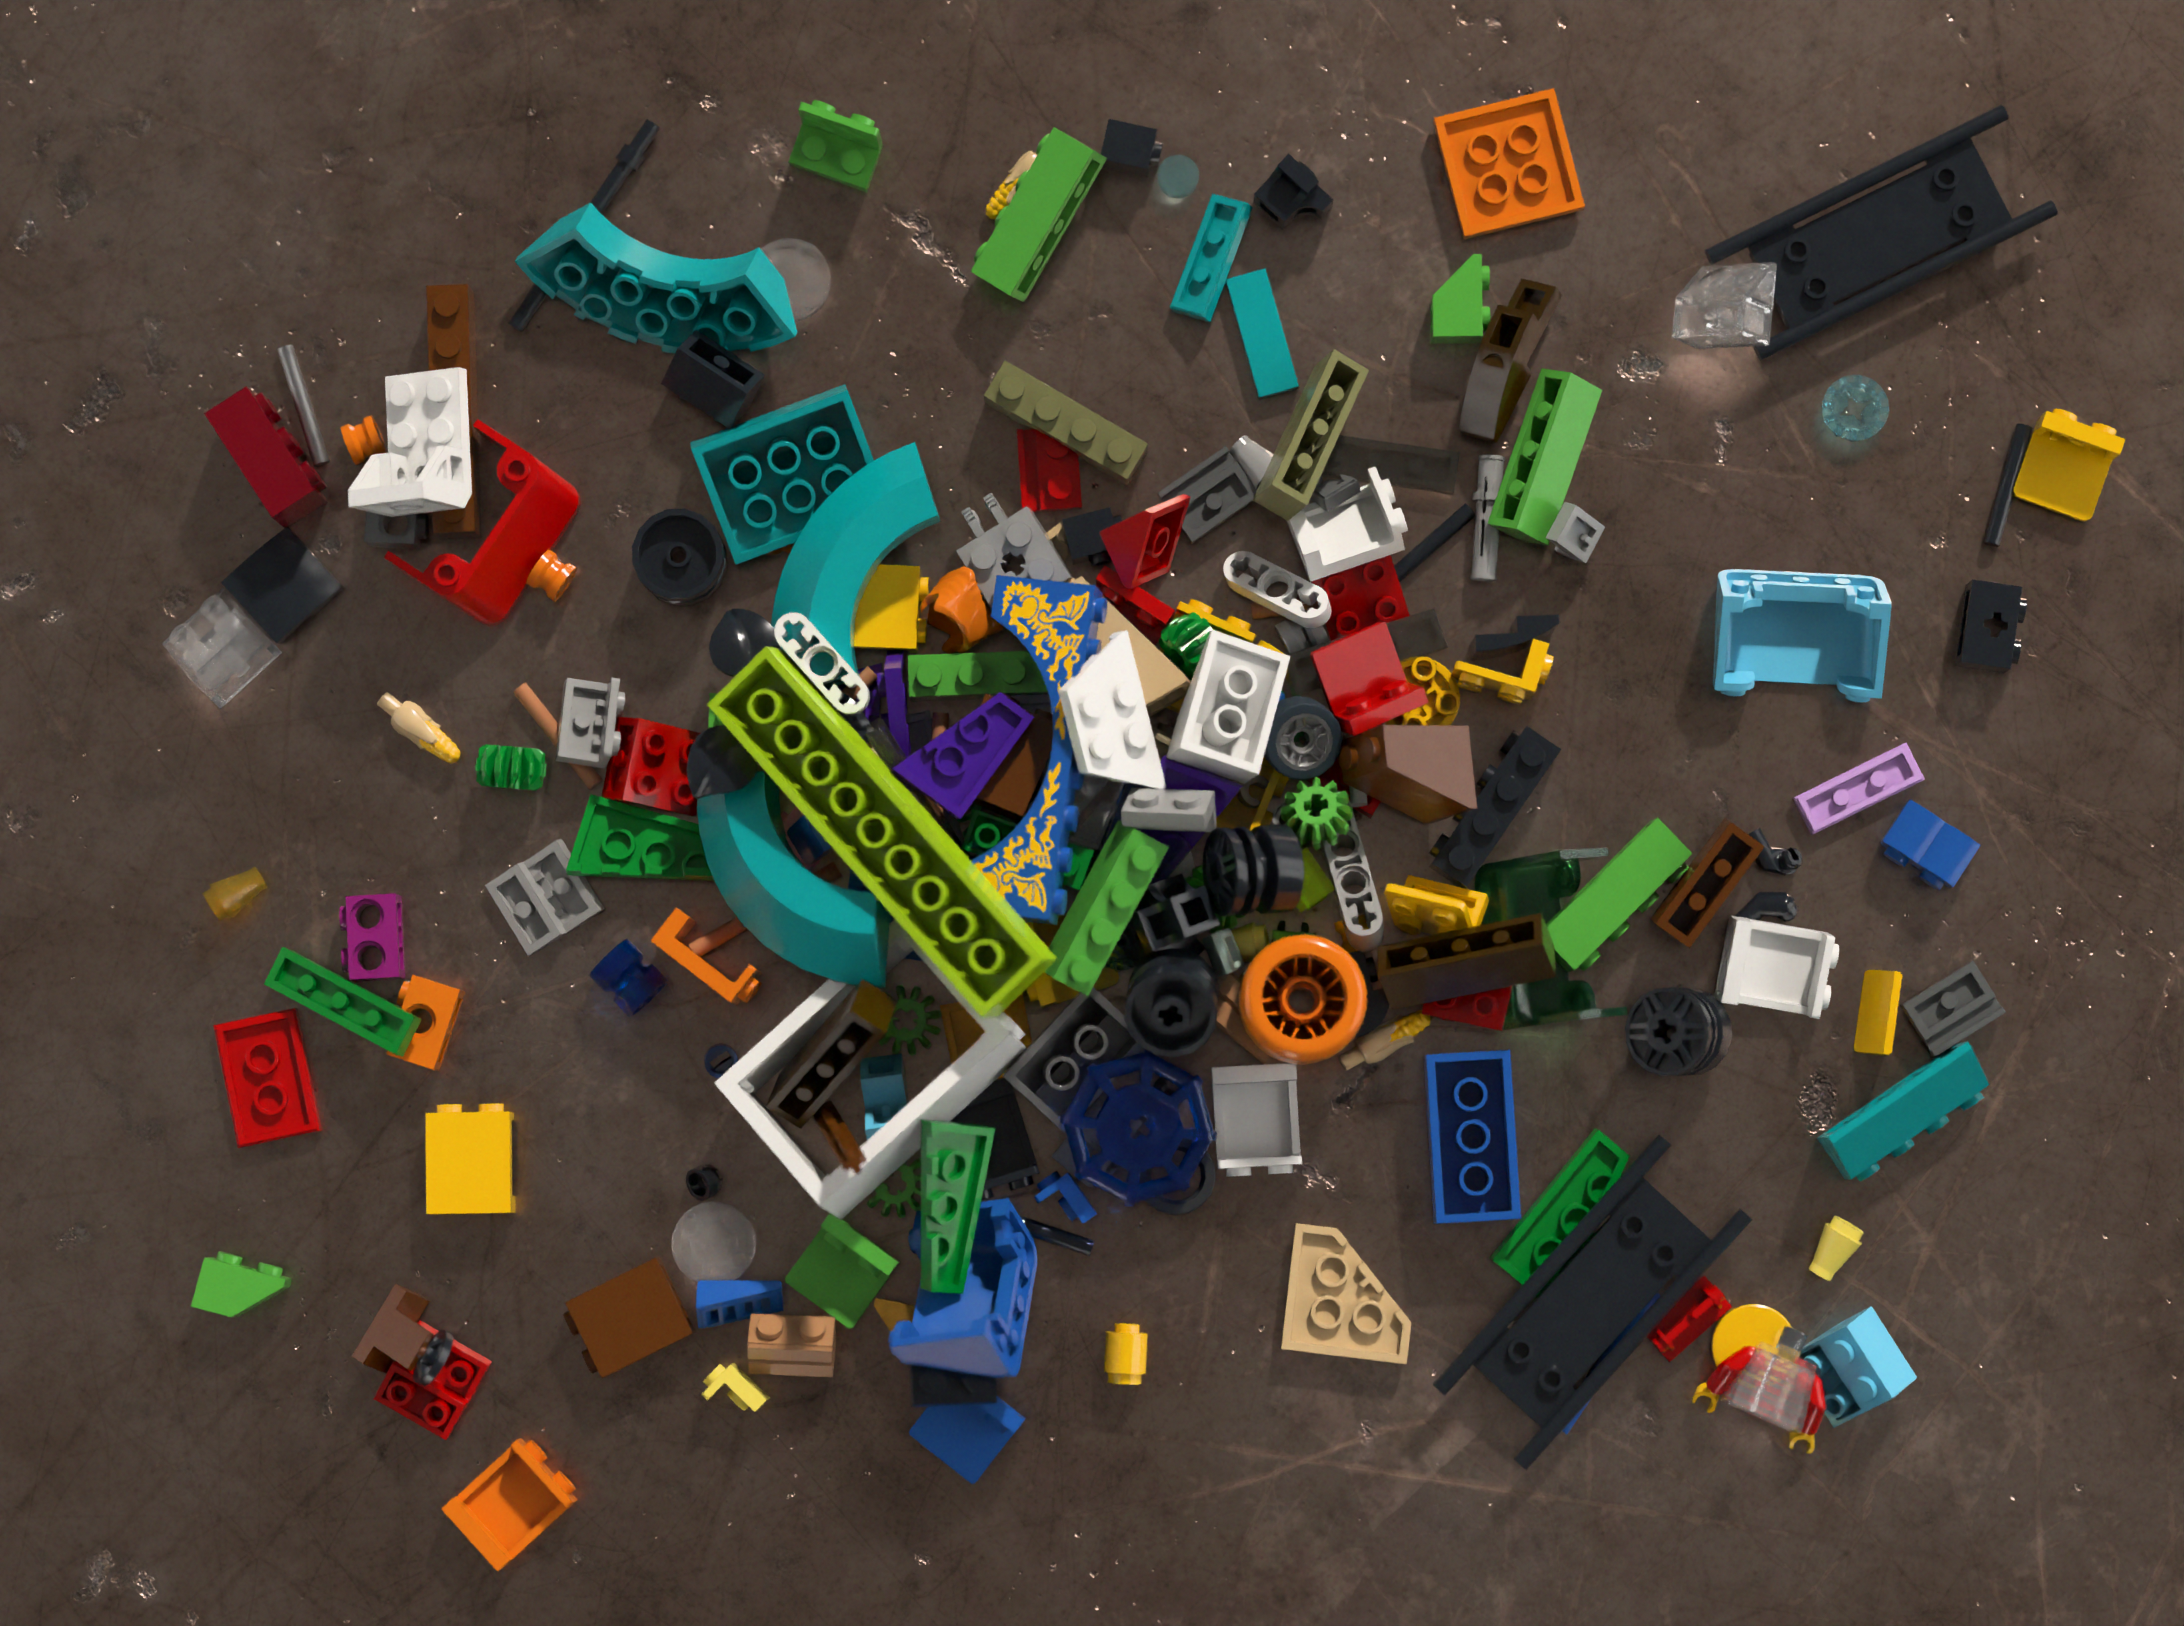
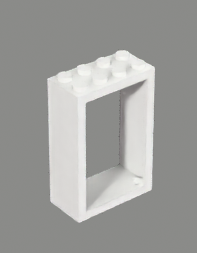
(902, 1134)

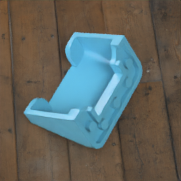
(1801, 631)

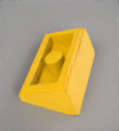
(1877, 1012)

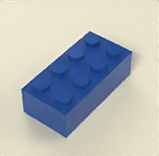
(1471, 1136)

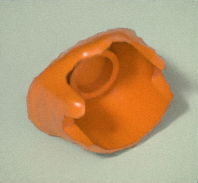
(960, 611)

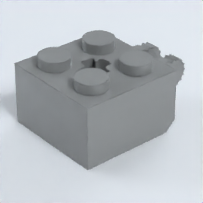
(1013, 536)

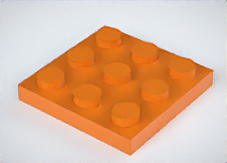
(1508, 163)

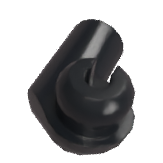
(1776, 859)
(1770, 904)

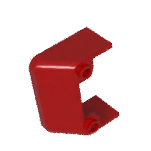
(526, 530)

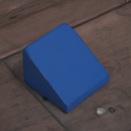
(808, 841)

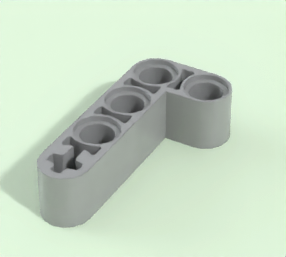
(1348, 871)

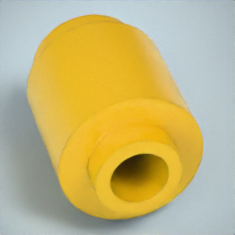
(1125, 1354)

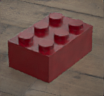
(268, 456)

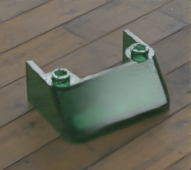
(1533, 887)

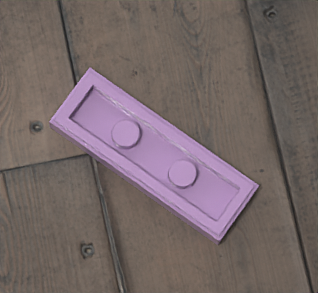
(1858, 788)

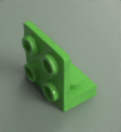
(836, 145)
(841, 1271)

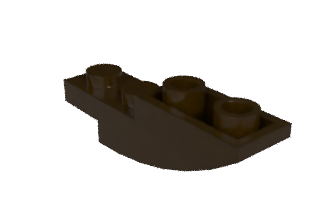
(1502, 359)

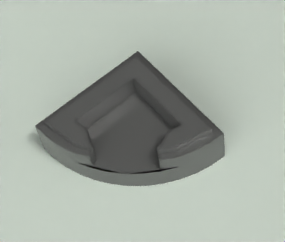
(1333, 492)

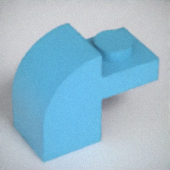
(883, 1090)

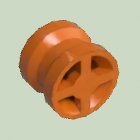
(363, 439)
(551, 575)

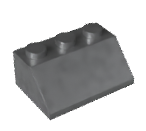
(1058, 1059)

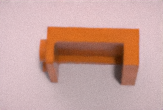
(670, 940)
(511, 1503)

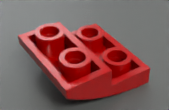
(443, 1399)

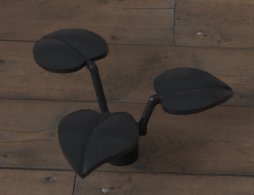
(717, 758)

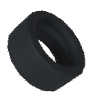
(1192, 1202)

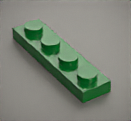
(342, 1001)

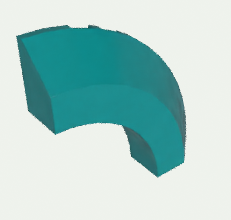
(659, 294)
(845, 546)
(780, 901)

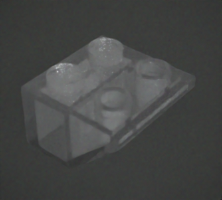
(1726, 306)
(221, 648)

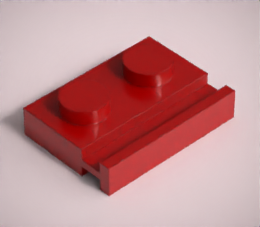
(1047, 473)

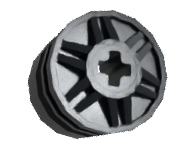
(1253, 870)
(1700, 1037)

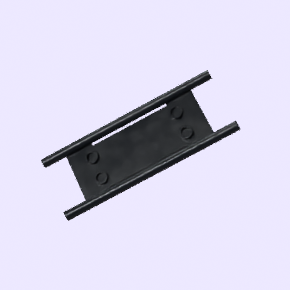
(1881, 232)
(1591, 1302)

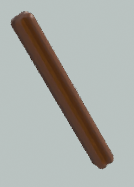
(839, 1138)

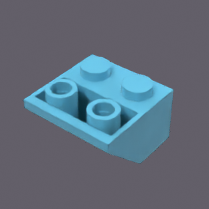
(1857, 1366)

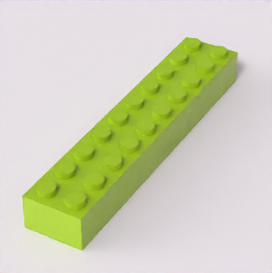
(882, 832)

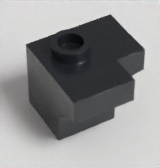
(1292, 192)
(1173, 913)

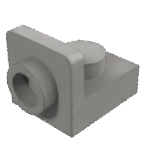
(1574, 533)

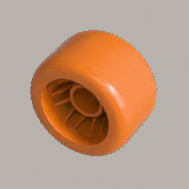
(1323, 972)

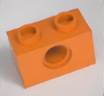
(443, 1005)

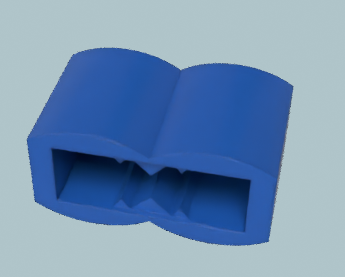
(1928, 845)

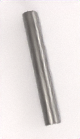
(303, 405)

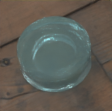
(1178, 176)

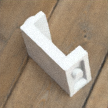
(1351, 532)
(1776, 966)
(1256, 1118)

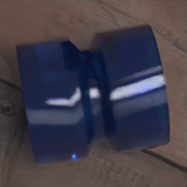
(628, 977)

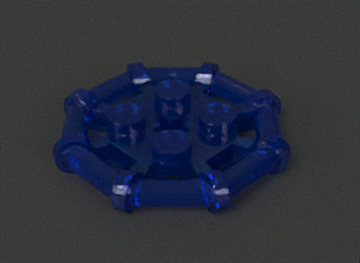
(1144, 1151)

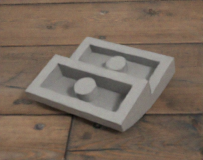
(542, 899)

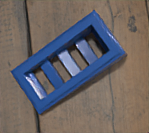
(735, 1300)

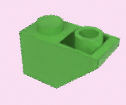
(1457, 305)
(234, 1289)

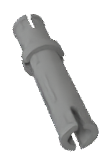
(1485, 536)

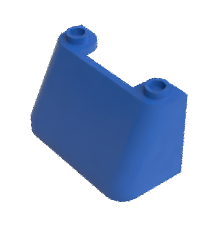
(987, 1323)

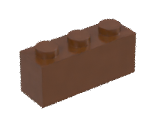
(1707, 882)

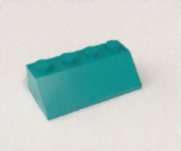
(1904, 1111)

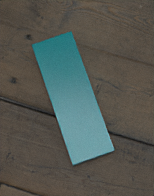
(1211, 257)
(1262, 333)

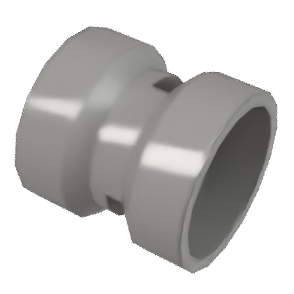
(1294, 639)

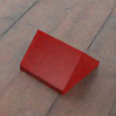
(1146, 542)

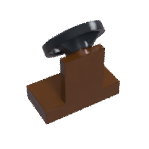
(400, 1338)

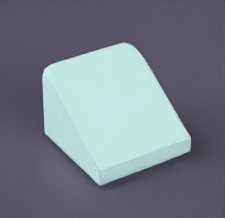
(1223, 952)

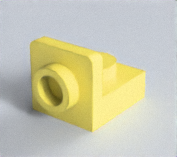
(743, 1390)

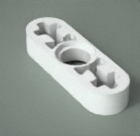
(1269, 573)
(809, 632)

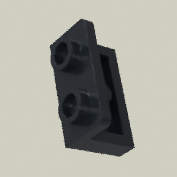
(949, 1388)

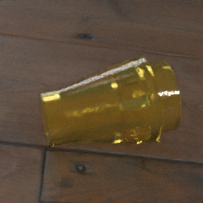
(233, 893)

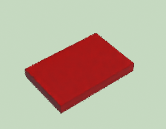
(267, 1078)

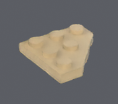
(1339, 1303)

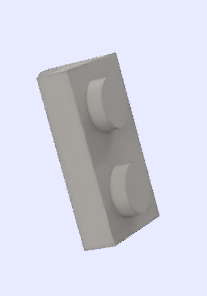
(588, 722)
(1170, 810)

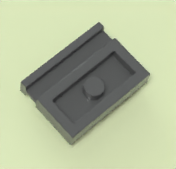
(1216, 492)
(1953, 1008)

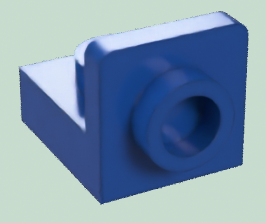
(1074, 1201)

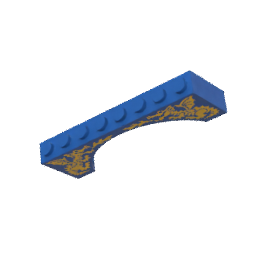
(1060, 632)

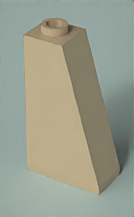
(1159, 677)

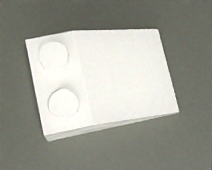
(1229, 708)

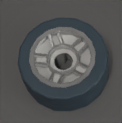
(1321, 735)

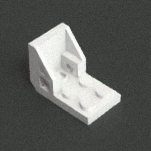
(426, 448)

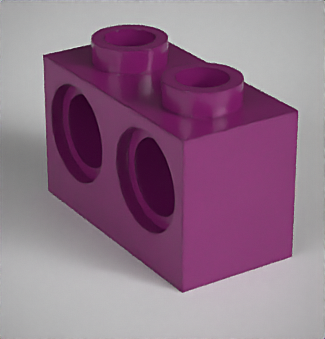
(385, 936)

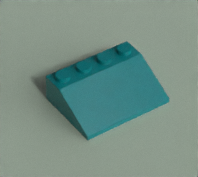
(780, 469)

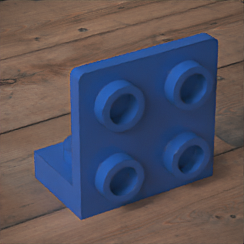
(967, 1434)

